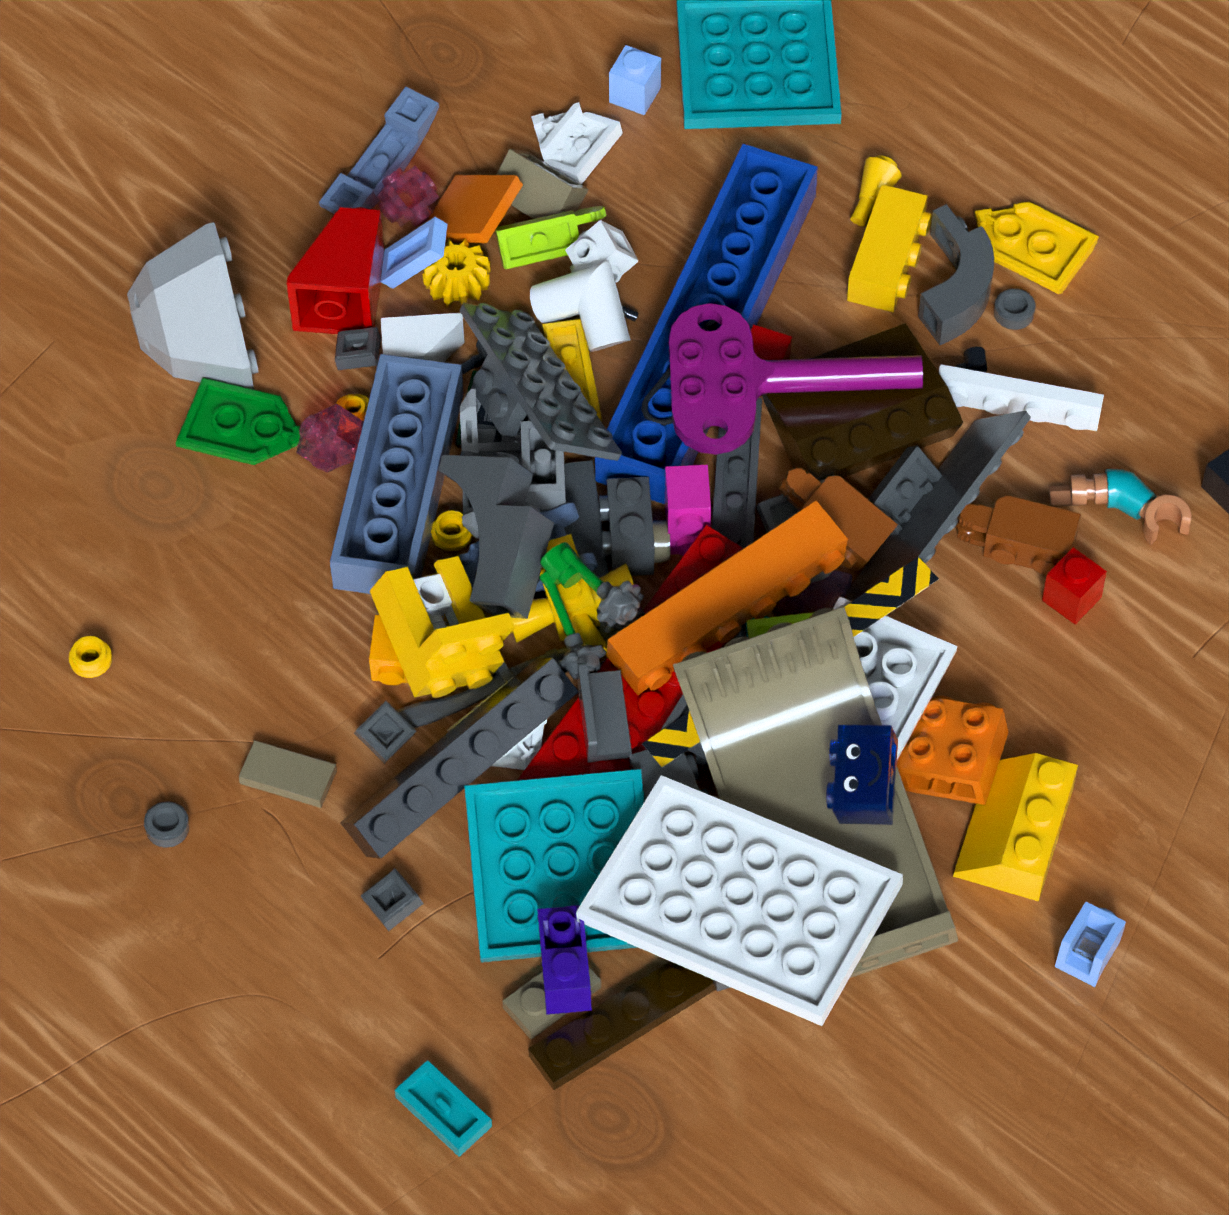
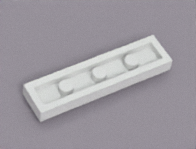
(1010, 395)

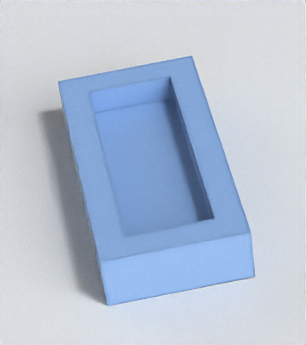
(414, 252)

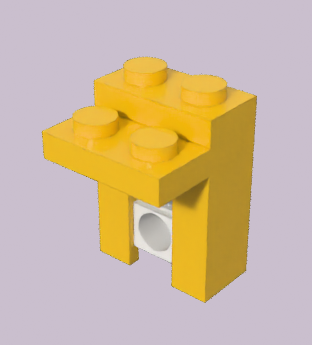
(440, 639)

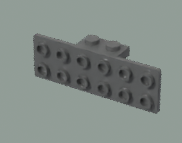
(529, 379)
(929, 499)

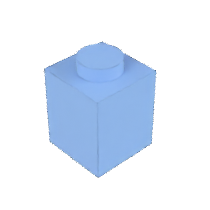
(635, 80)

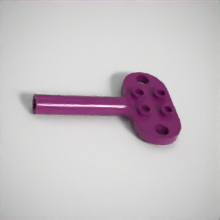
(721, 378)

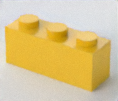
(889, 248)

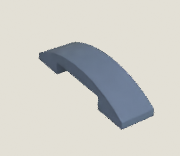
(391, 149)

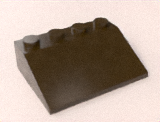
(863, 428)

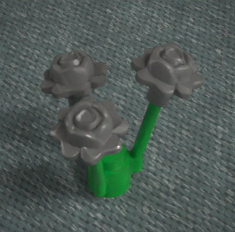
(617, 608)

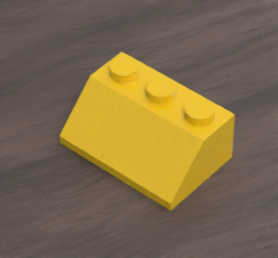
(1019, 826)

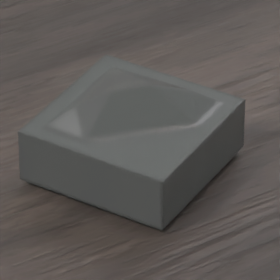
(357, 348)
(385, 732)
(392, 899)

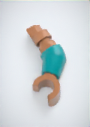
(1126, 493)

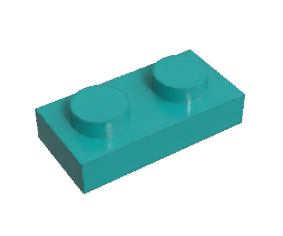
(443, 1108)

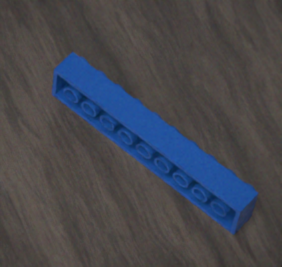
(730, 266)

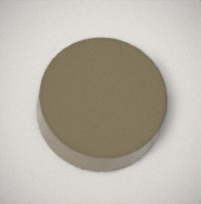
(661, 541)

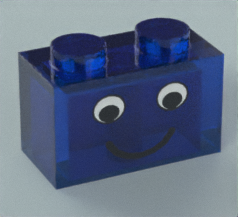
(863, 774)

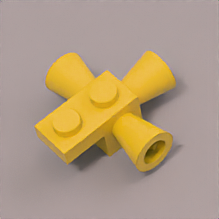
(579, 602)

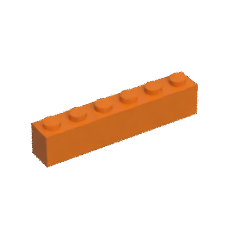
(728, 596)

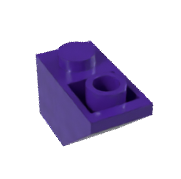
(564, 960)

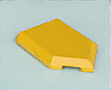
(1037, 243)

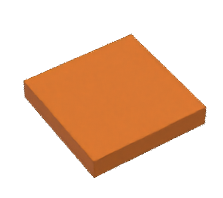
(476, 205)

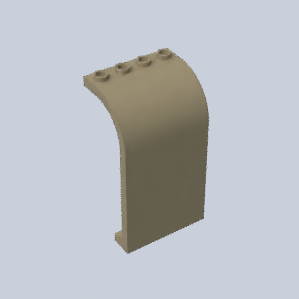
(766, 733)

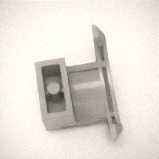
(547, 465)

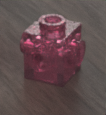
(417, 186)
(330, 438)

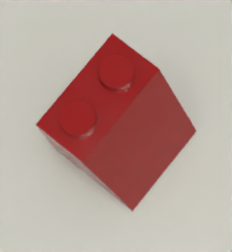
(339, 275)

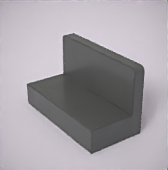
(603, 715)

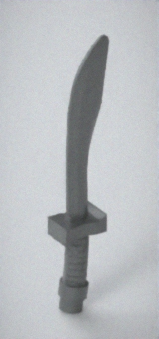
(434, 710)

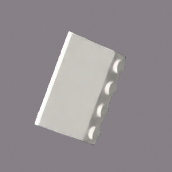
(901, 670)

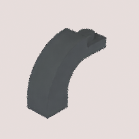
(961, 300)

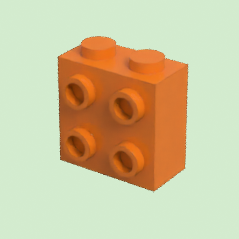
(954, 750)

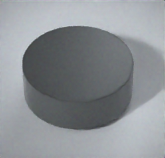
(1014, 309)
(166, 824)

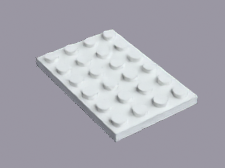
(740, 899)

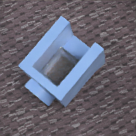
(1090, 943)

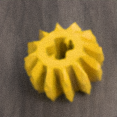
(458, 274)

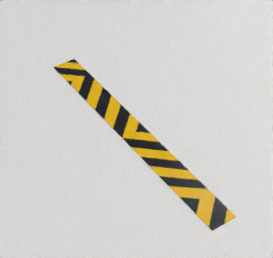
(861, 612)

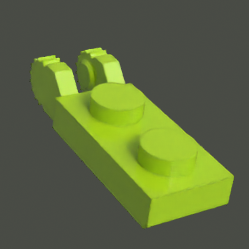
(543, 236)

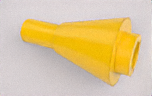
(876, 171)

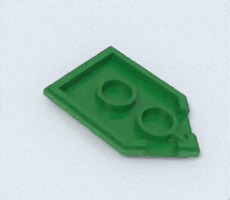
(237, 423)

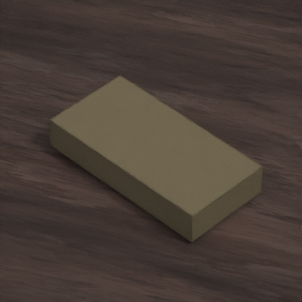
(287, 774)

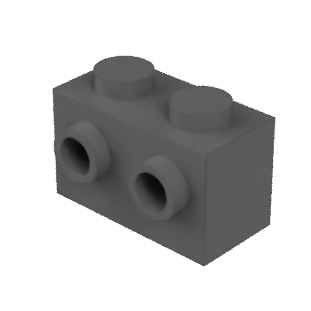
(629, 525)

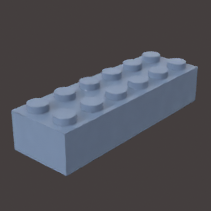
(396, 471)

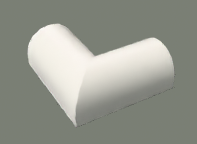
(592, 296)

